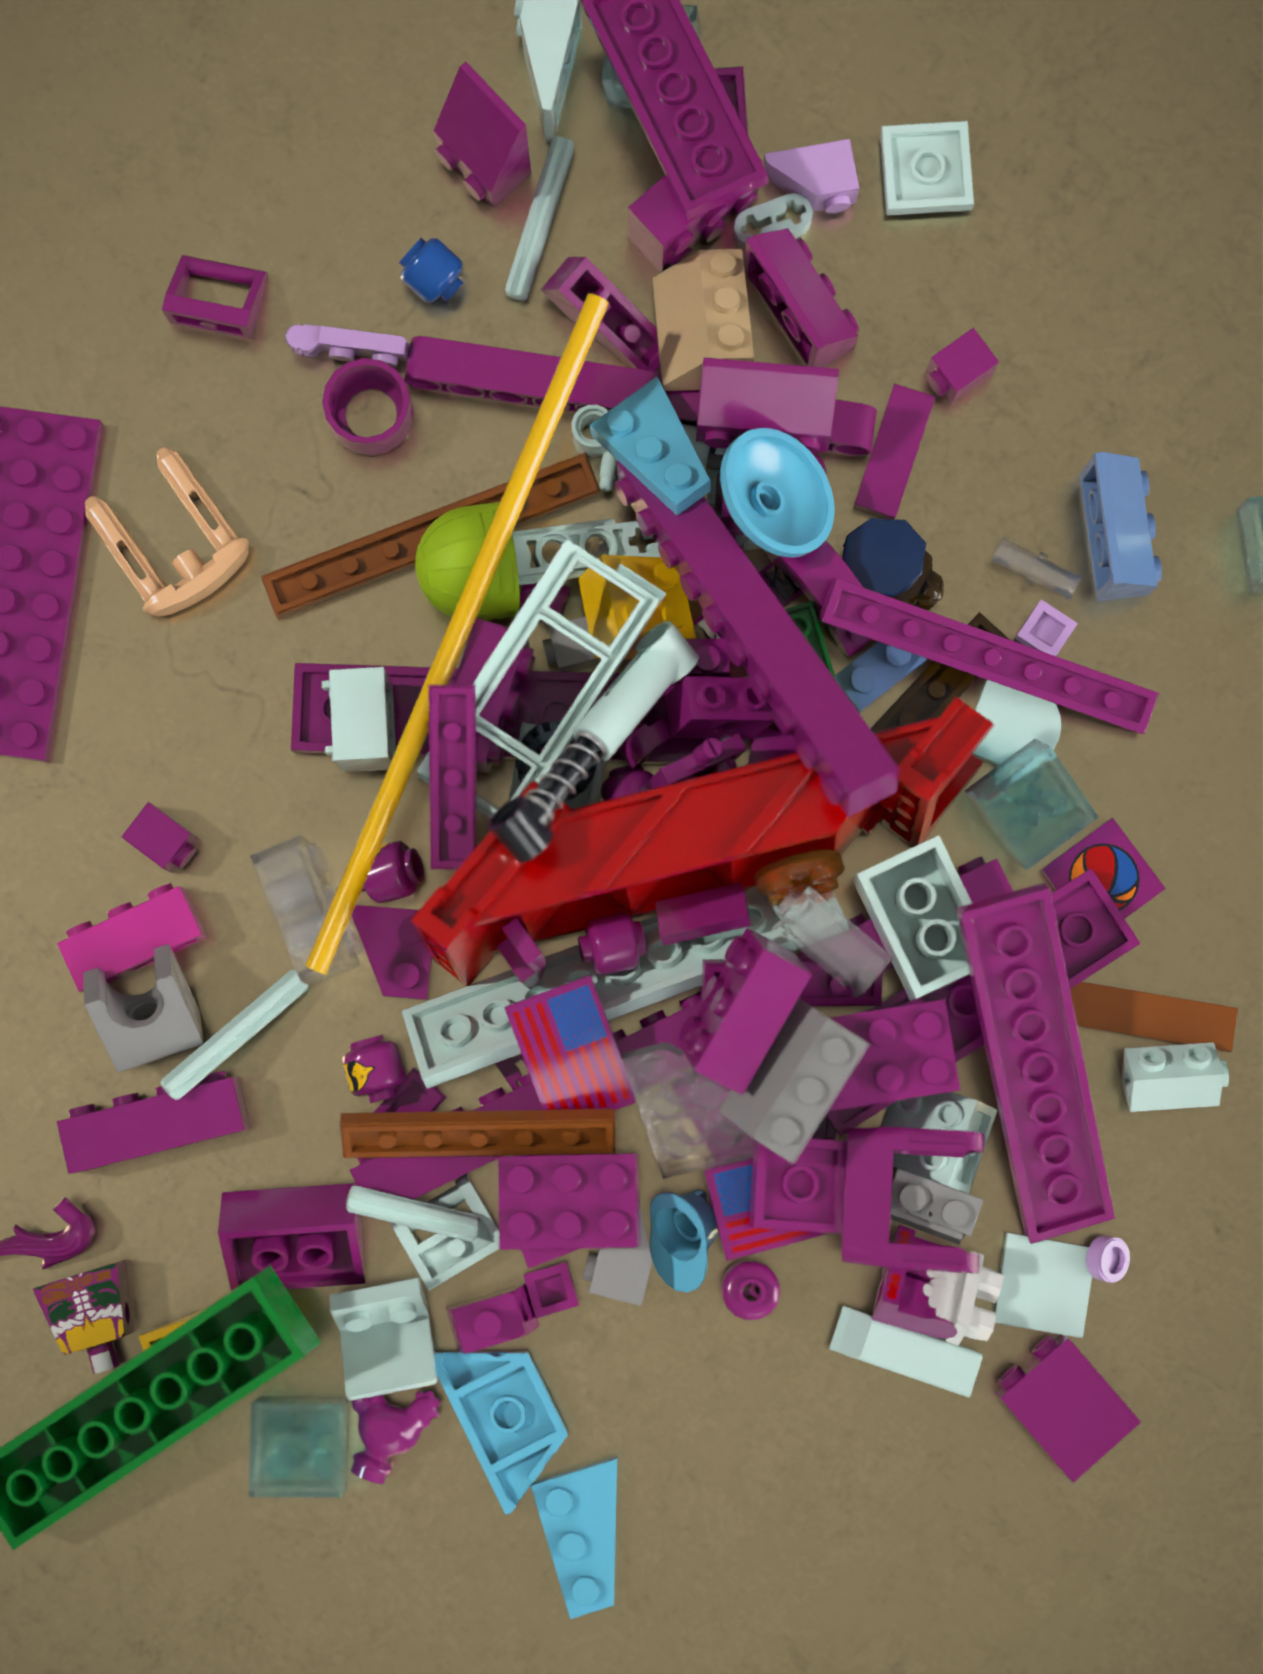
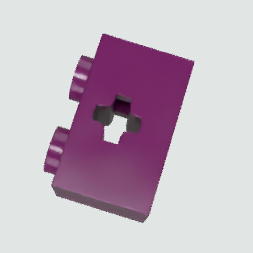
(716, 708)

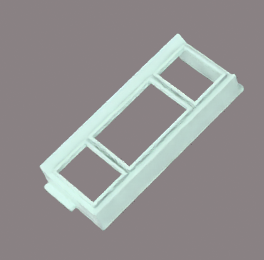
(518, 633)

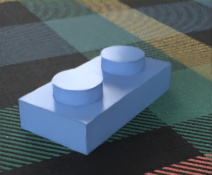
(876, 673)

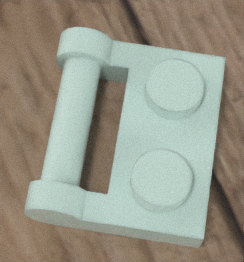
(446, 1256)

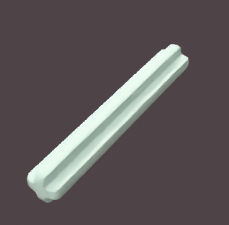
(539, 218)
(233, 1035)

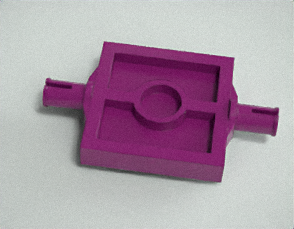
(705, 760)

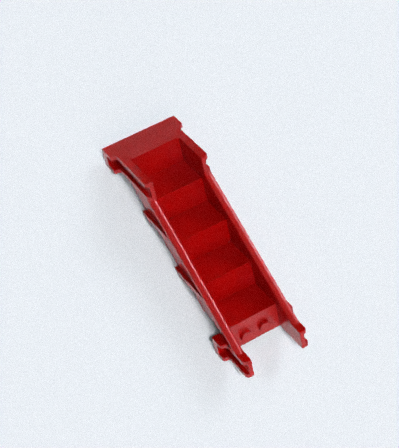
(687, 841)

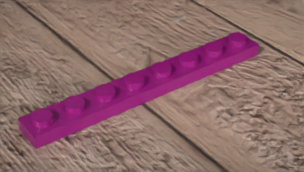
(987, 656)

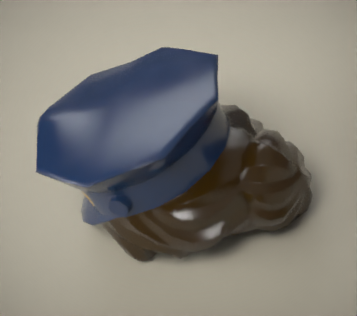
(893, 562)

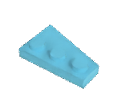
(654, 446)
(580, 1532)

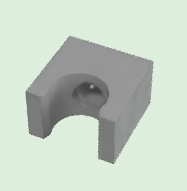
(145, 1024)

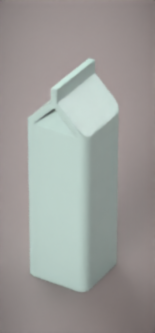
(906, 1352)

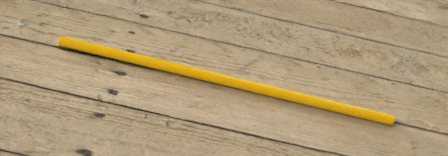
(457, 632)

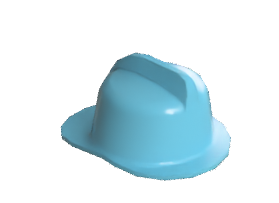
(680, 1238)

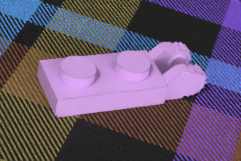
(346, 343)

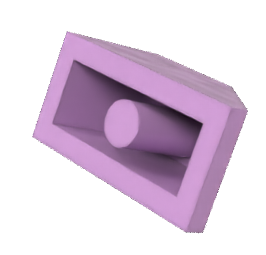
(818, 172)

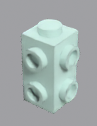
(1173, 1077)

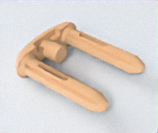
(198, 578)

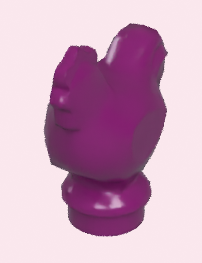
(389, 1431)

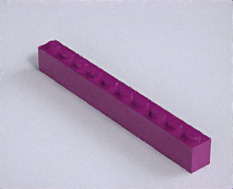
(769, 646)

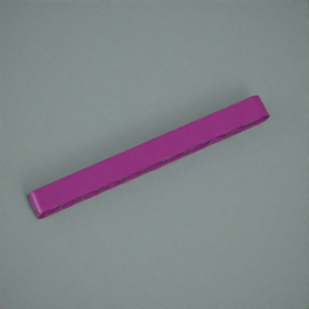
(526, 376)

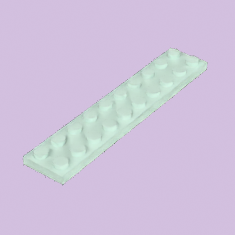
(472, 1028)

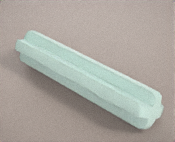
(412, 1213)

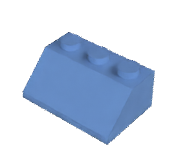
(1119, 527)

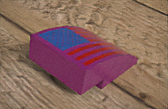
(570, 1049)
(730, 1198)

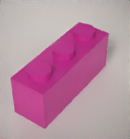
(131, 934)

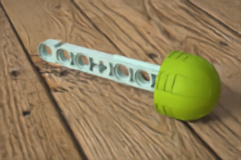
(456, 537)

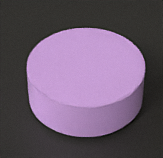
(1108, 1259)

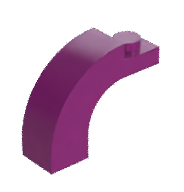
(813, 576)

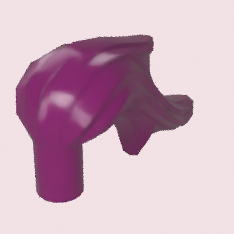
(53, 1246)

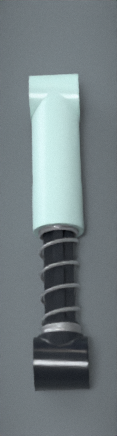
(661, 660)

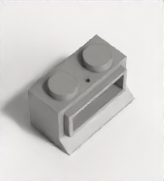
(933, 1207)

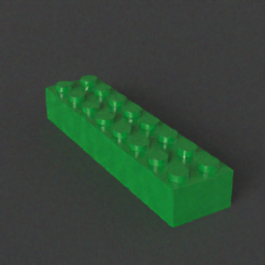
(150, 1404)

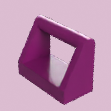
(209, 315)

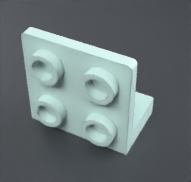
(942, 1112)
(384, 1338)

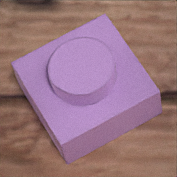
(1046, 629)

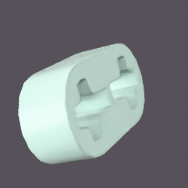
(769, 214)

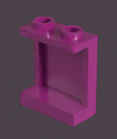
(1066, 1405)

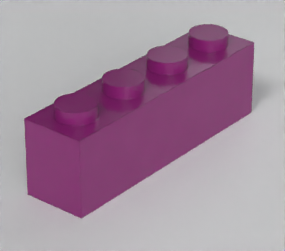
(152, 1124)

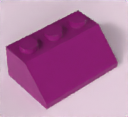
(799, 297)
(755, 395)
(296, 1231)

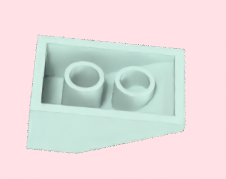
(549, 42)

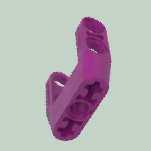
(870, 1197)

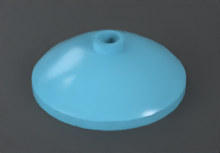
(777, 492)

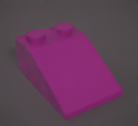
(482, 138)

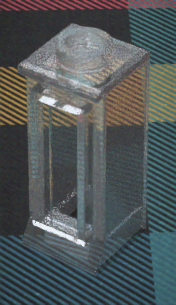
(831, 940)

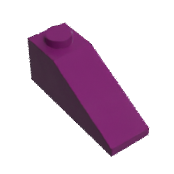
(623, 326)

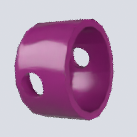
(359, 377)

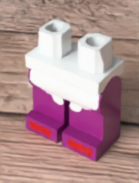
(935, 1300)

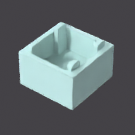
(361, 719)

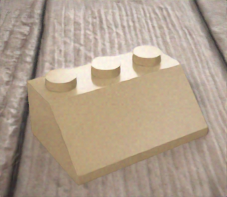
(700, 315)

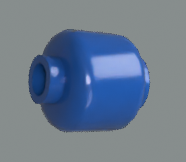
(431, 270)

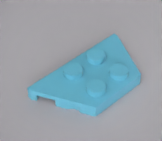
(503, 1416)

